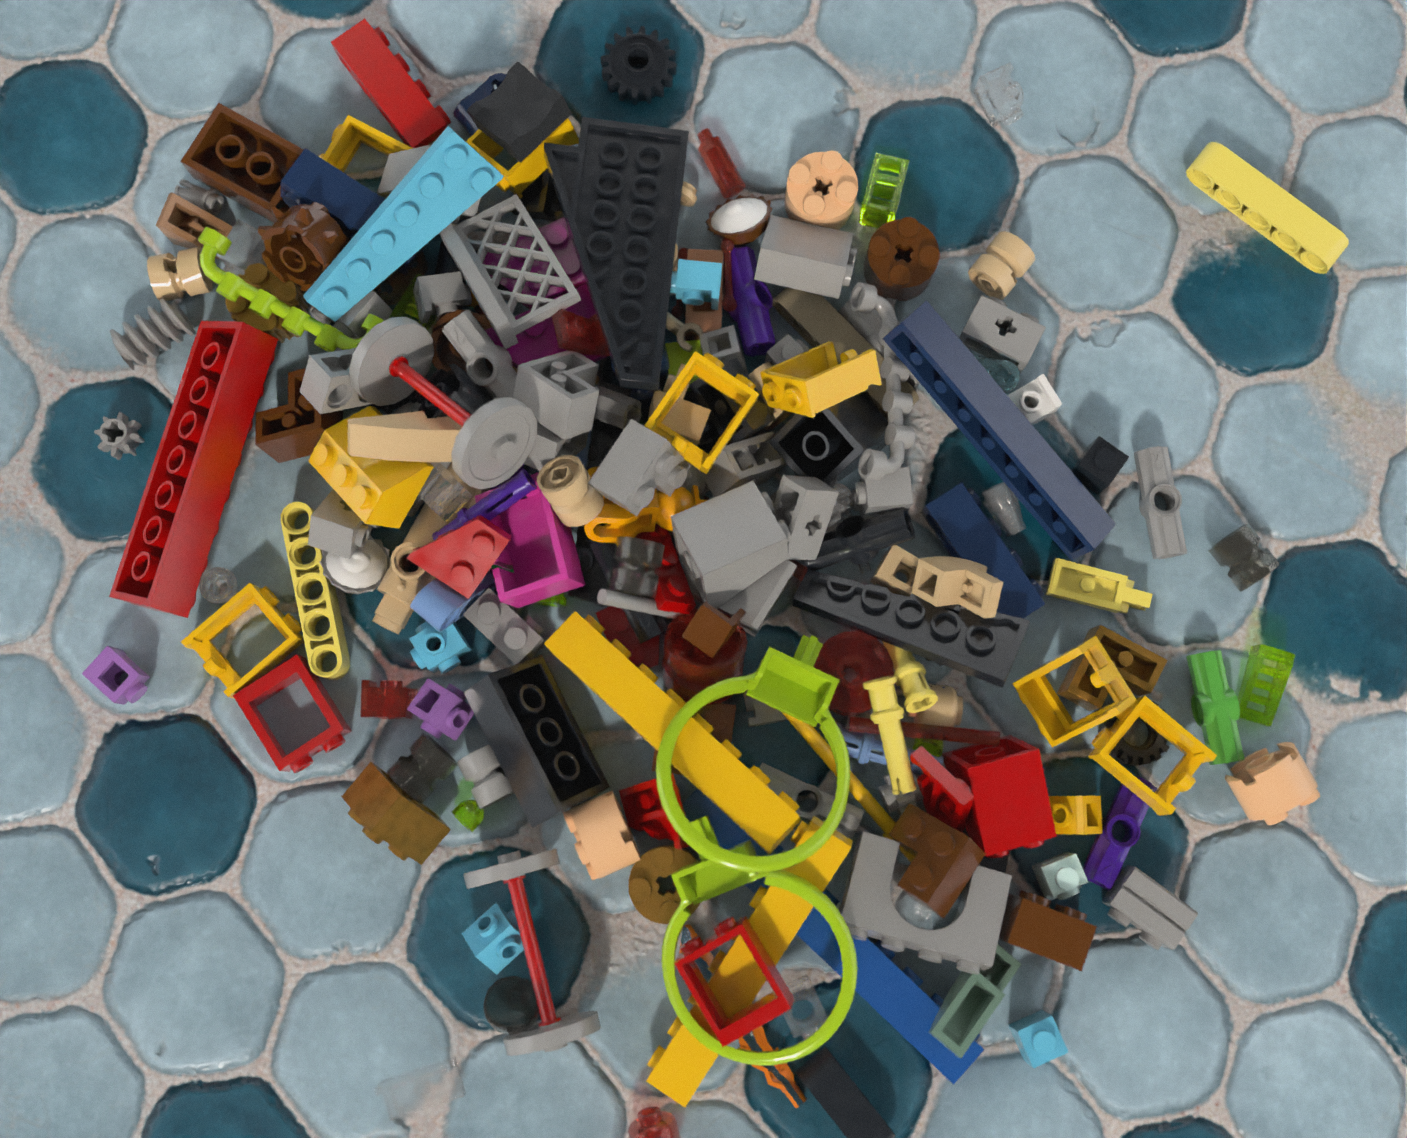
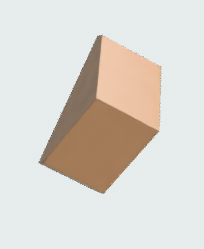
(185, 222)

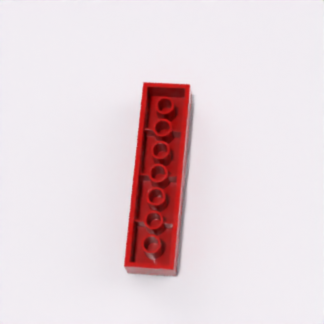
(194, 467)

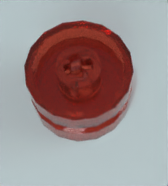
(863, 655)
(691, 670)

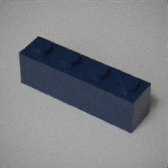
(346, 199)
(973, 537)

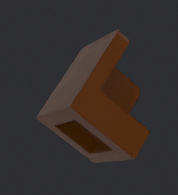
(711, 629)

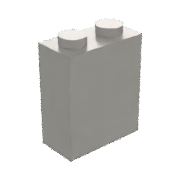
(806, 257)

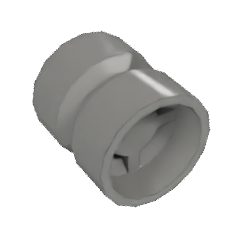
(487, 776)

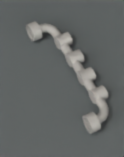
(874, 463)

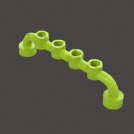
(265, 304)

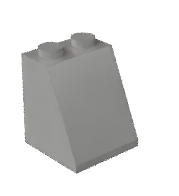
(730, 542)
(757, 598)

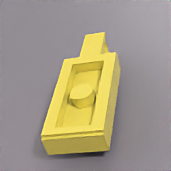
(1095, 587)

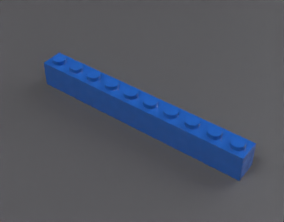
(879, 981)

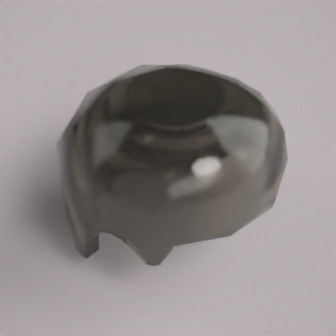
(511, 1005)

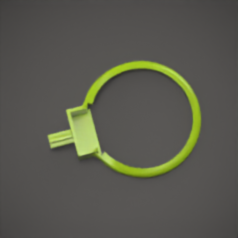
(792, 688)
(707, 880)

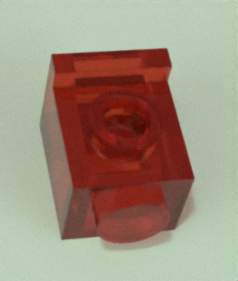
(386, 701)

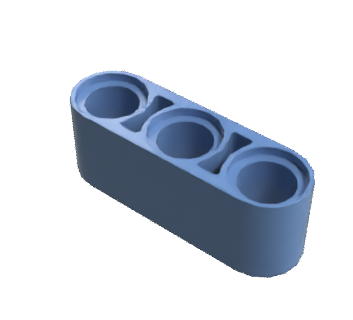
(443, 605)

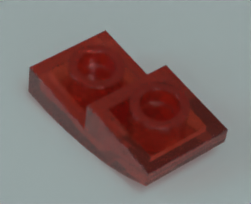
(579, 333)

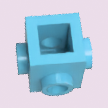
(447, 656)
(495, 938)

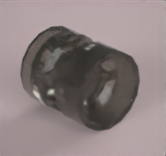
(1244, 557)
(636, 567)
(422, 768)

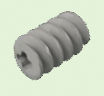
(151, 333)

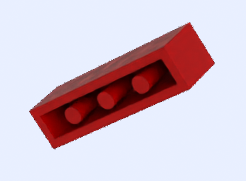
(389, 86)

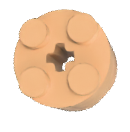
(819, 175)
(1272, 783)
(602, 835)

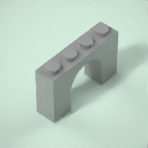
(870, 912)

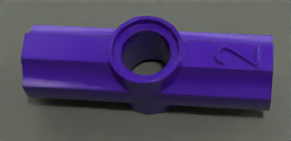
(753, 304)
(1107, 853)

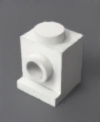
(1041, 396)

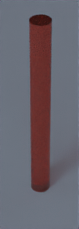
(931, 732)

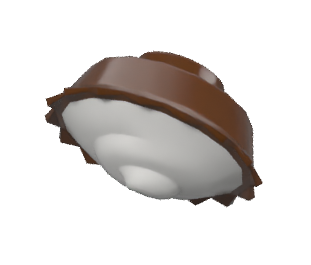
(740, 219)

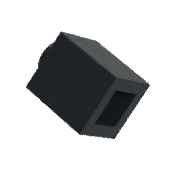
(1099, 465)

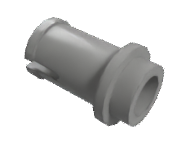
(205, 199)

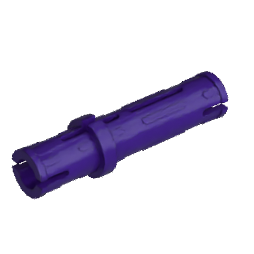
(495, 502)

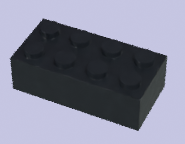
(536, 739)

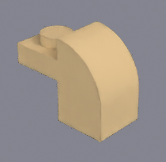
(684, 417)
(957, 581)

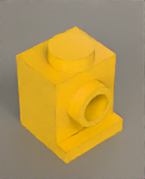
(1077, 814)

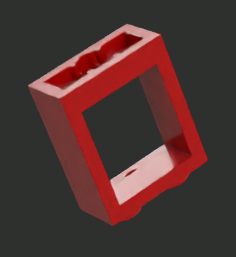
(273, 683)
(751, 1017)

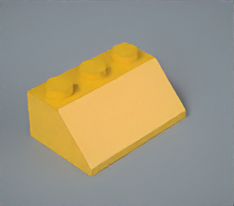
(373, 488)

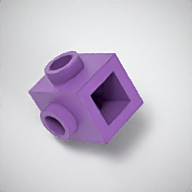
(448, 714)

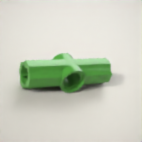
(1215, 706)

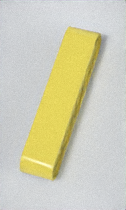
(1267, 208)
(313, 610)

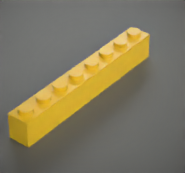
(696, 754)
(736, 974)

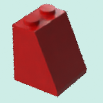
(1008, 792)

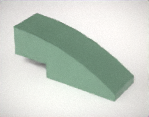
(972, 1003)

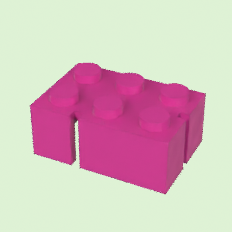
(538, 552)

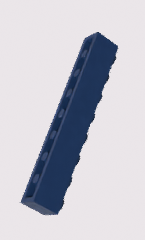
(999, 431)

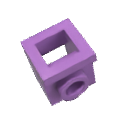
(106, 674)

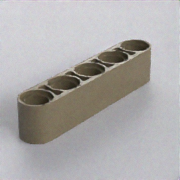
(819, 323)

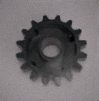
(638, 49)

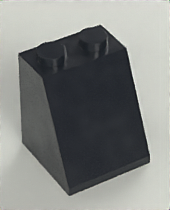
(832, 440)

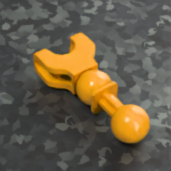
(625, 524)

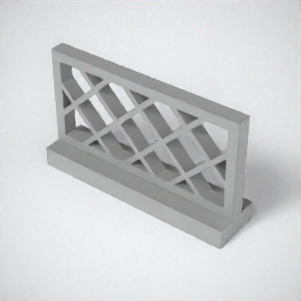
(478, 274)

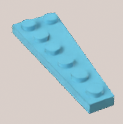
(419, 208)

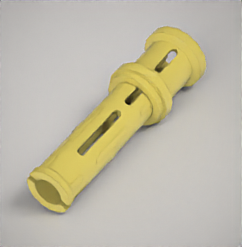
(911, 679)
(887, 716)

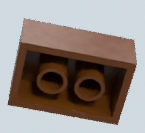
(241, 161)

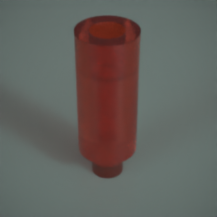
(720, 164)

